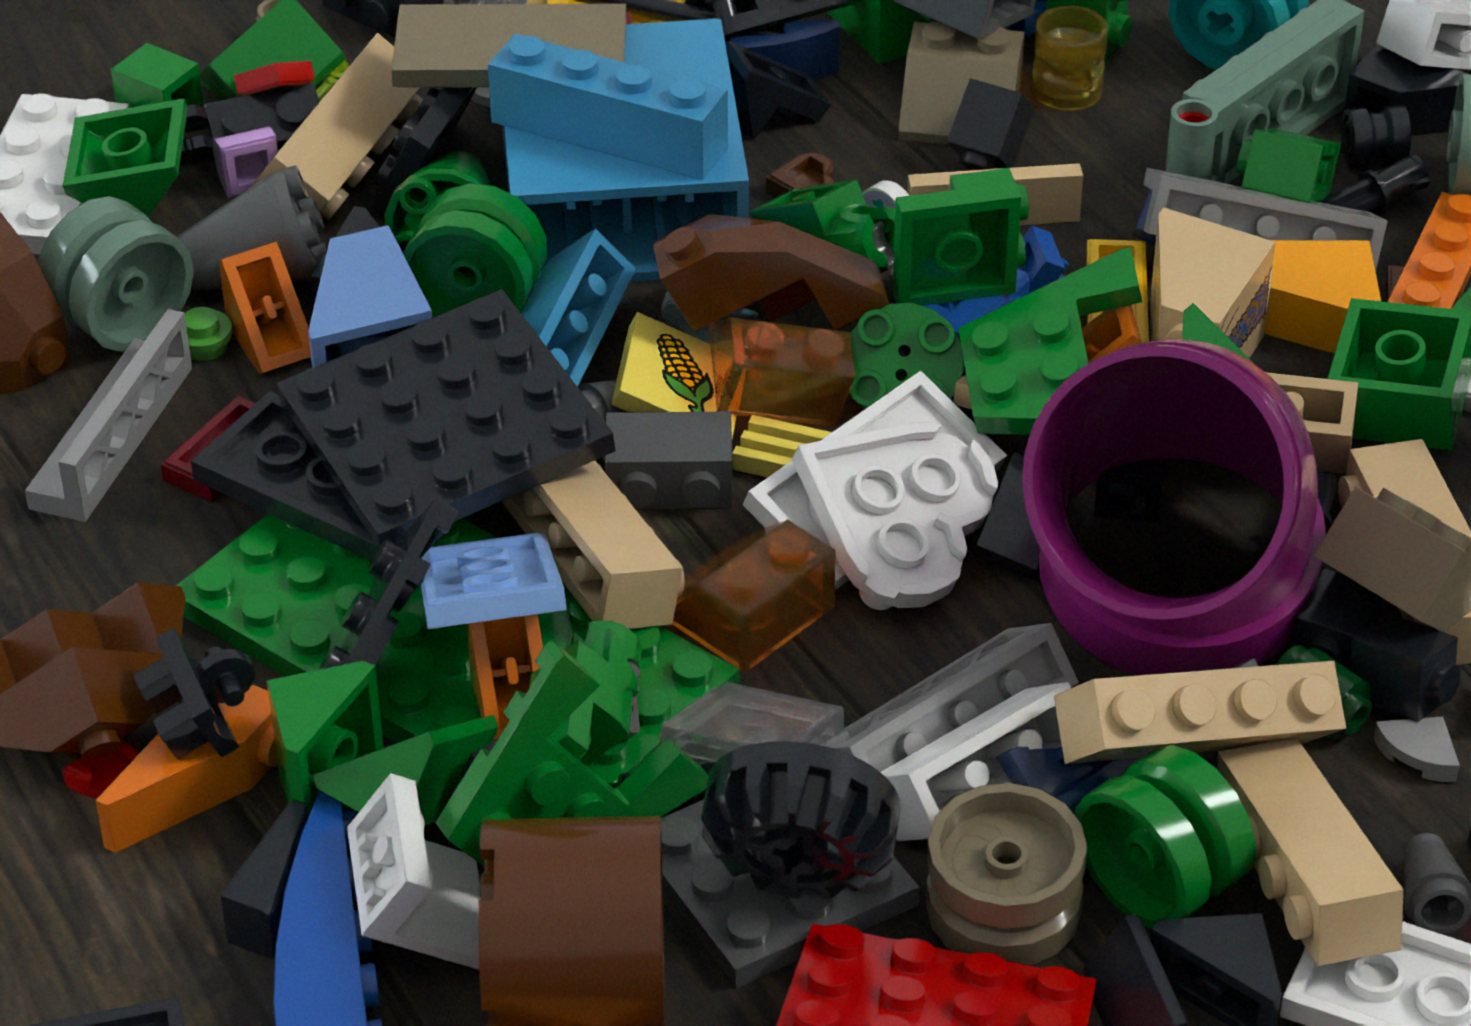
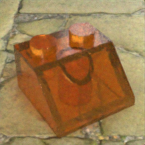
(781, 370)
(758, 593)

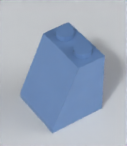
(363, 295)

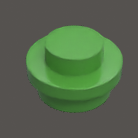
(207, 333)

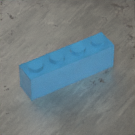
(609, 105)
(578, 299)

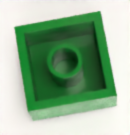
(1408, 370)

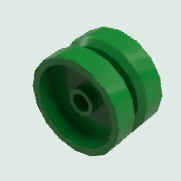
(475, 245)
(1166, 835)

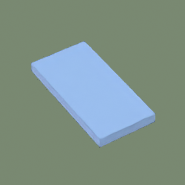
(491, 581)

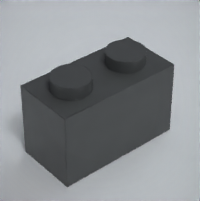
(672, 459)

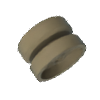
(1006, 873)

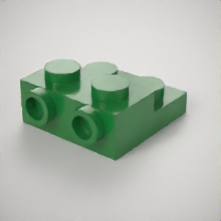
(960, 240)

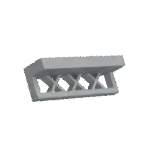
(1259, 212)
(113, 422)
(957, 694)

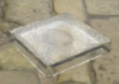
(745, 715)

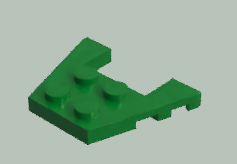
(1037, 342)
(539, 778)

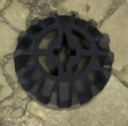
(800, 817)

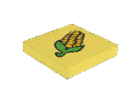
(664, 371)

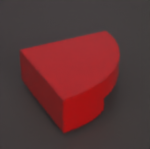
(274, 76)
(94, 776)

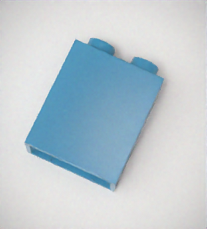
(625, 199)

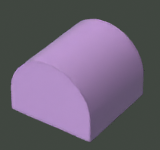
(243, 158)

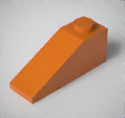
(165, 790)

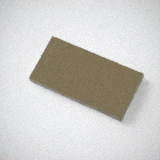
(457, 41)

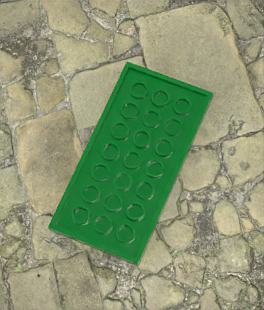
(284, 604)

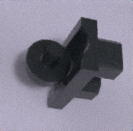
(202, 685)

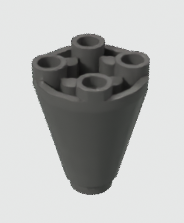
(261, 215)

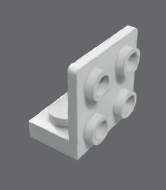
(410, 887)

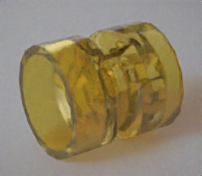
(1069, 57)

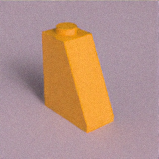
(1314, 289)

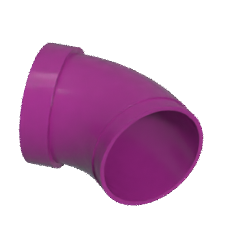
(1181, 405)

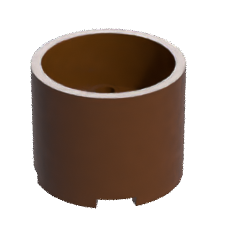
(572, 922)

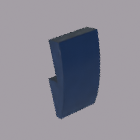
(803, 46)

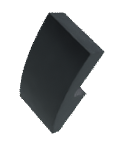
(1007, 531)

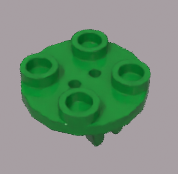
(878, 344)

